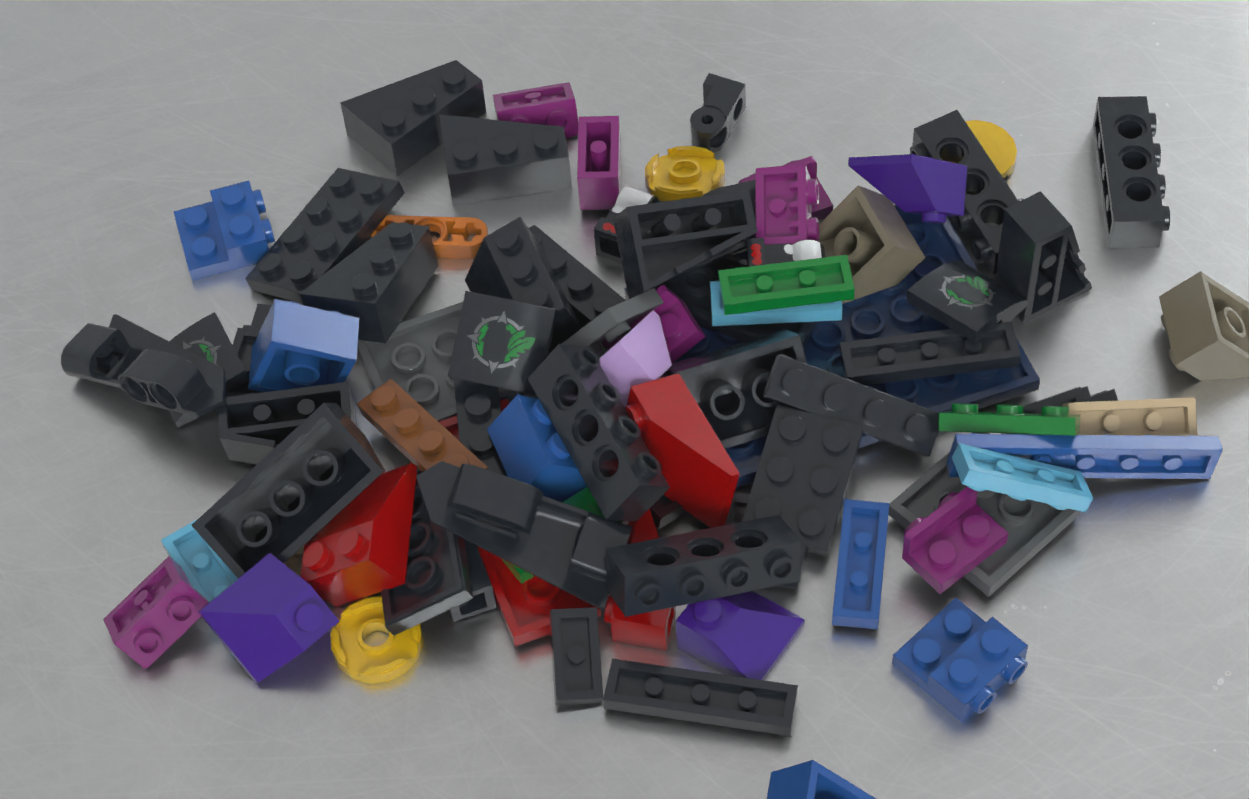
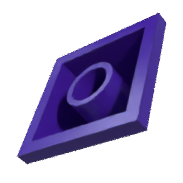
(916, 183)
(268, 617)
(737, 633)

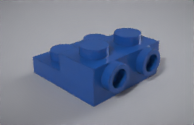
(225, 231)
(962, 659)

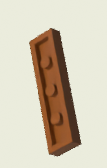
(413, 429)

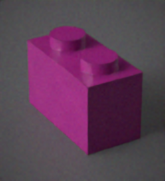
(599, 162)

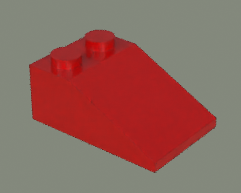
(686, 447)
(365, 542)

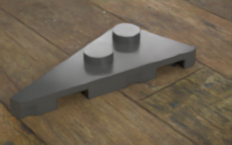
(614, 322)

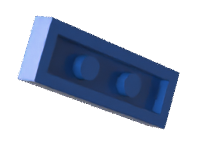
(860, 564)

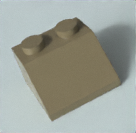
(873, 239)
(1207, 329)

